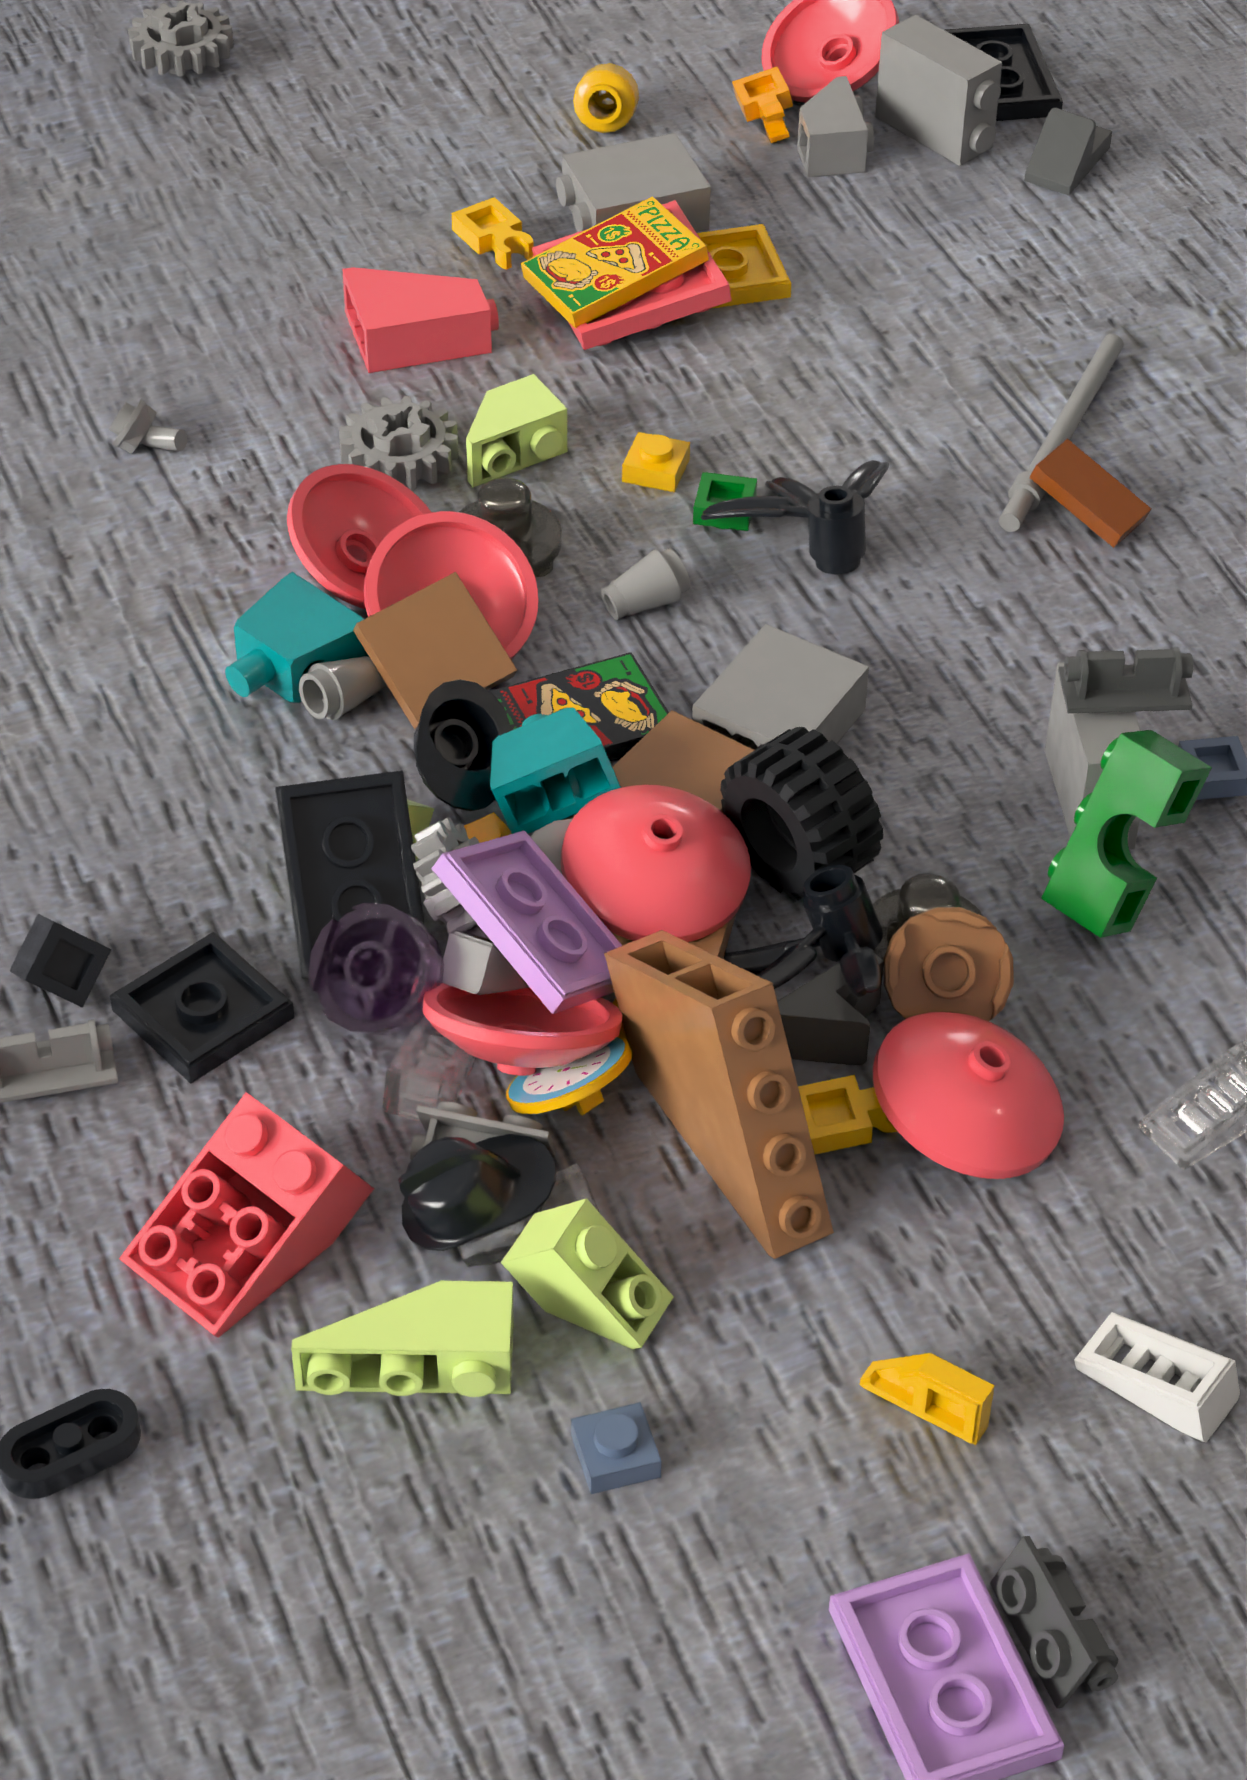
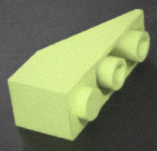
(423, 1342)

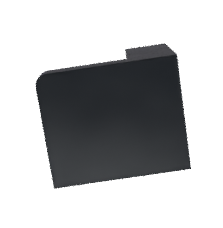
(60, 960)

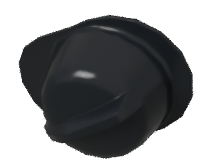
(457, 741)
(472, 1189)

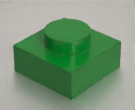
(718, 488)

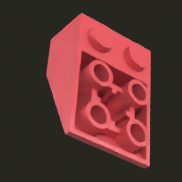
(244, 1217)

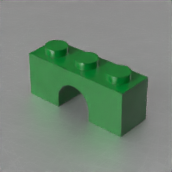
(1095, 873)

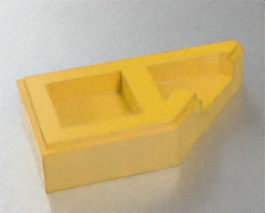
(934, 1392)

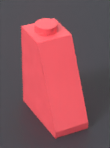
(416, 317)

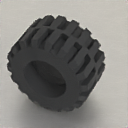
(801, 809)

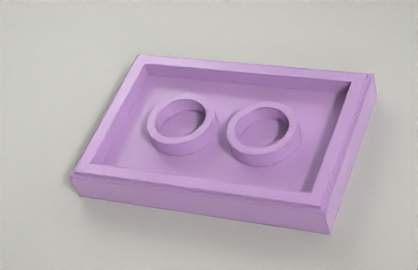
(532, 918)
(945, 1675)

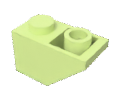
(515, 430)
(587, 1274)

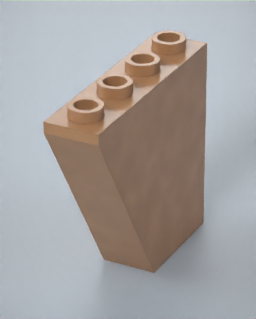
(723, 1074)

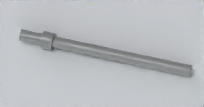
(1024, 492)

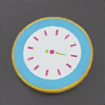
(570, 1083)

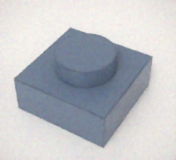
(1228, 766)
(616, 1448)

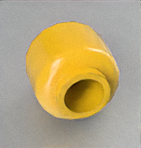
(591, 104)

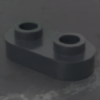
(67, 1443)

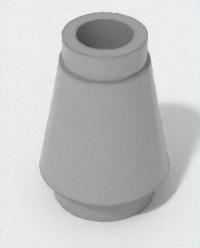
(647, 585)
(339, 686)

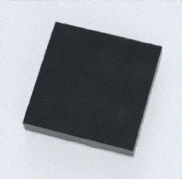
(202, 1007)

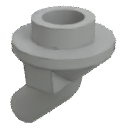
(134, 427)

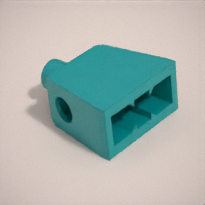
(287, 635)
(548, 770)

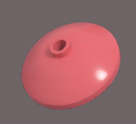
(827, 40)
(341, 520)
(480, 554)
(650, 883)
(519, 1029)
(968, 1095)

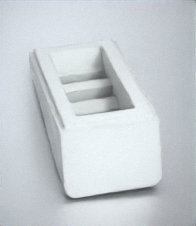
(1192, 1405)

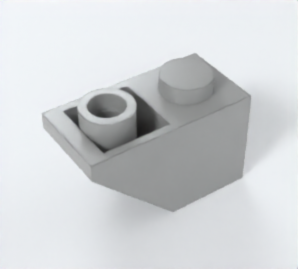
(833, 132)

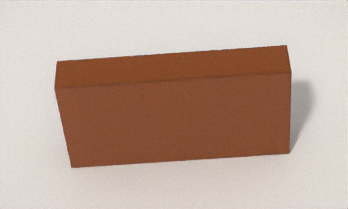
(1090, 493)

